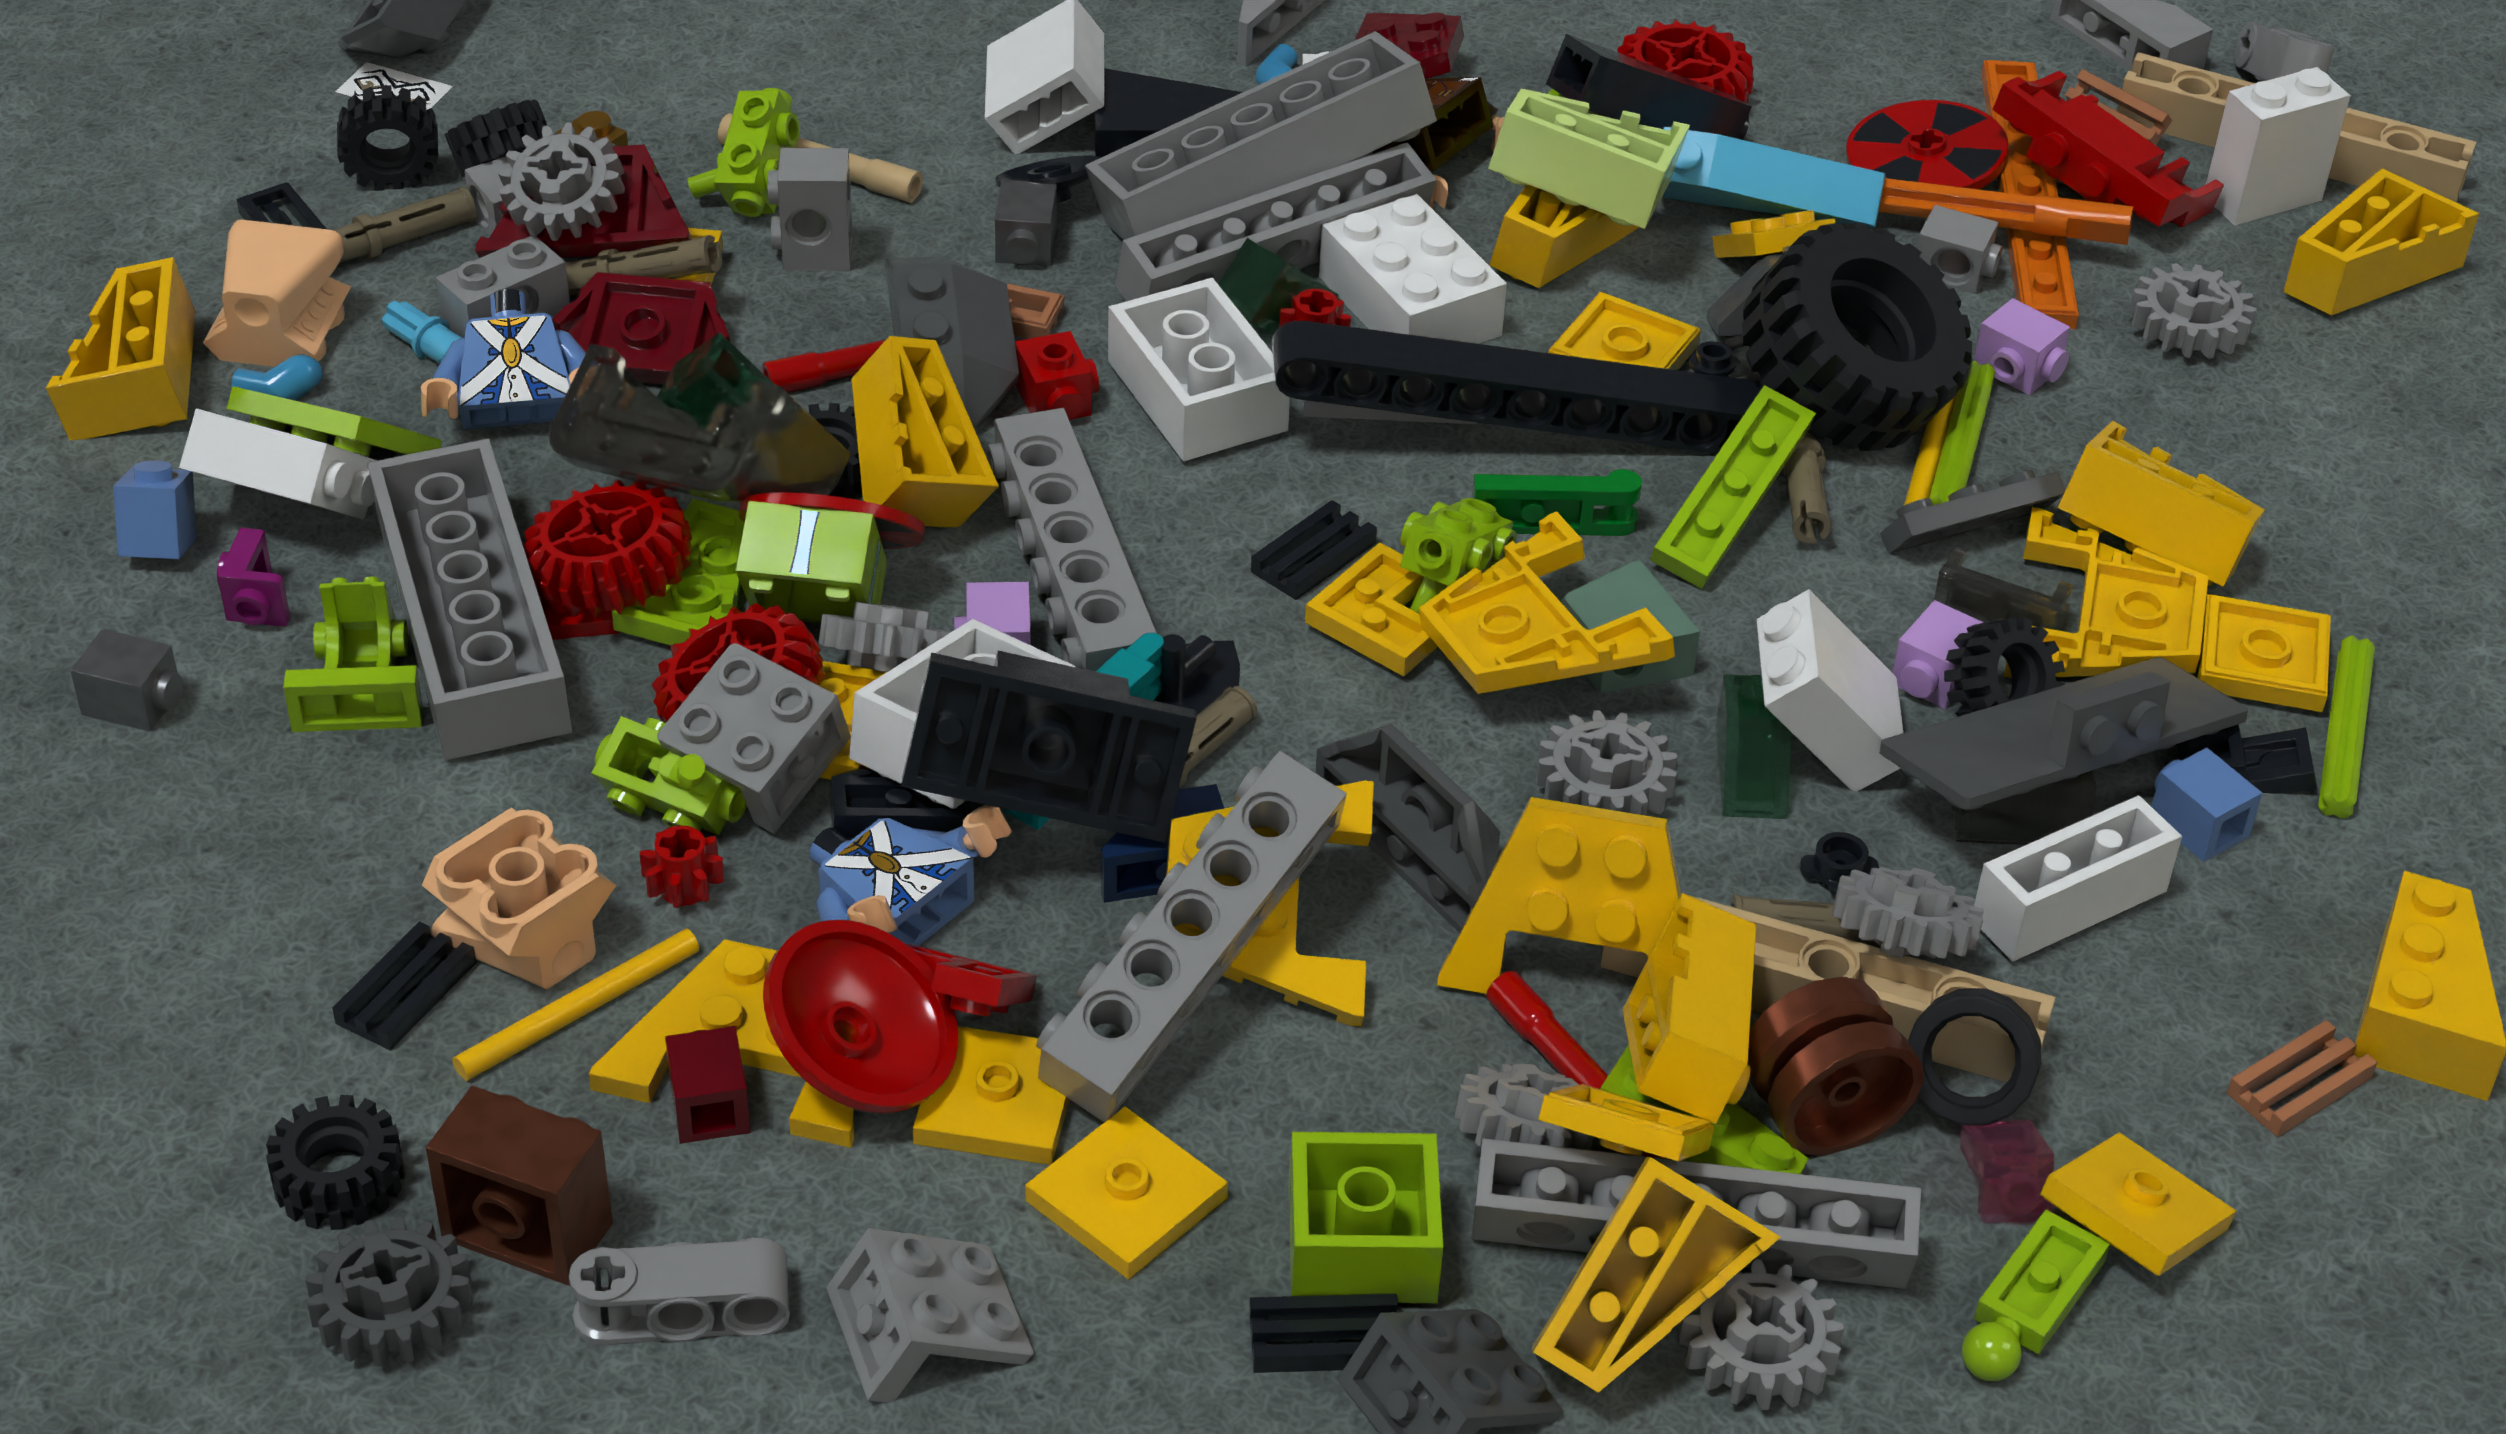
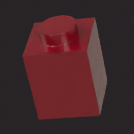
(707, 1084)

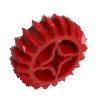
(1694, 54)
(608, 548)
(766, 632)

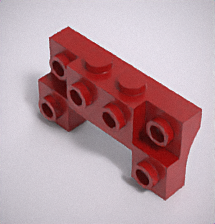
(2100, 153)

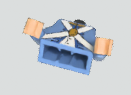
(505, 368)
(903, 875)

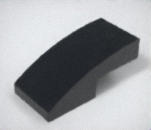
(2268, 761)

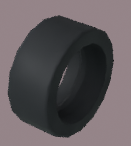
(2011, 1019)

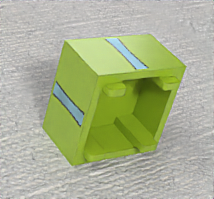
(810, 560)

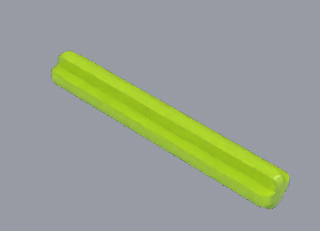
(1963, 433)
(2346, 727)

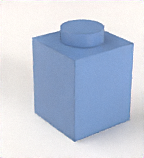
(155, 511)
(2206, 803)

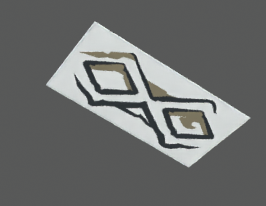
(375, 76)

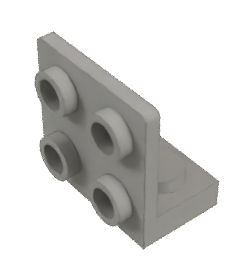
(759, 731)
(919, 1298)

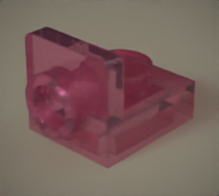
(2010, 1167)

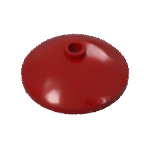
(860, 1016)

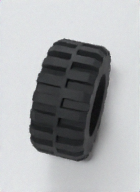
(1890, 302)

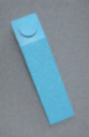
(1773, 180)

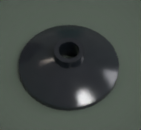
(1061, 171)

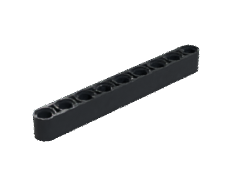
(1508, 386)

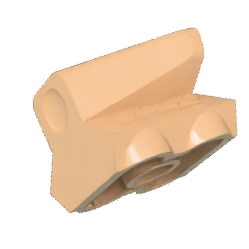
(277, 293)
(520, 897)

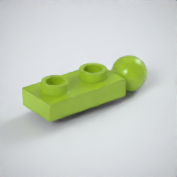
(2031, 1295)

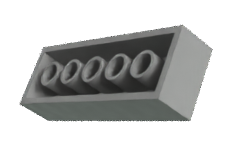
(1266, 137)
(469, 600)

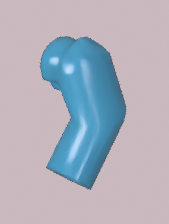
(1278, 62)
(287, 380)

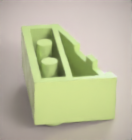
(1587, 156)

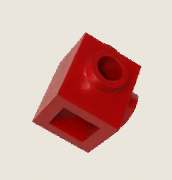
(1056, 375)

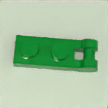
(1533, 497)

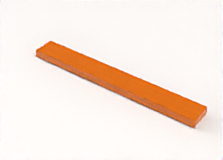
(2037, 260)

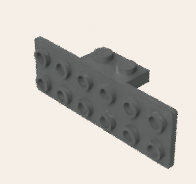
(2062, 732)

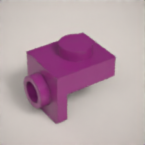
(247, 582)

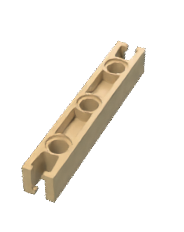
(2365, 144)
(1796, 956)

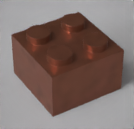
(520, 1183)

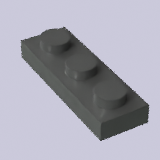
(1971, 510)

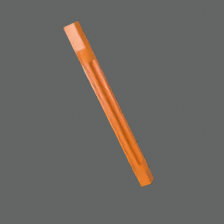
(2038, 214)

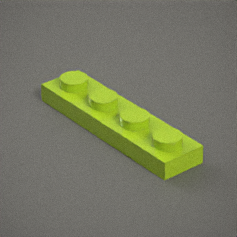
(1732, 487)

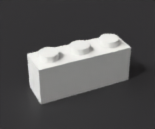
(2076, 877)

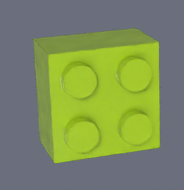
(1365, 1215)

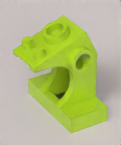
(360, 673)

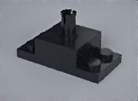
(1049, 743)

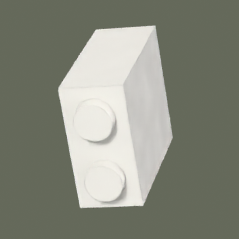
(1044, 76)
(2277, 144)
(278, 464)
(1828, 689)

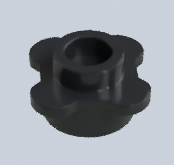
(1836, 856)

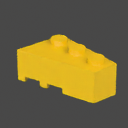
(1548, 237)
(2378, 244)
(134, 357)
(917, 436)
(2159, 506)
(2433, 992)
(1694, 1011)
(1645, 1273)

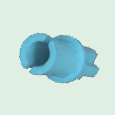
(425, 334)

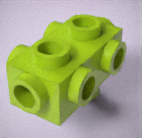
(752, 147)
(1452, 544)
(681, 786)

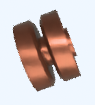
(1832, 1066)

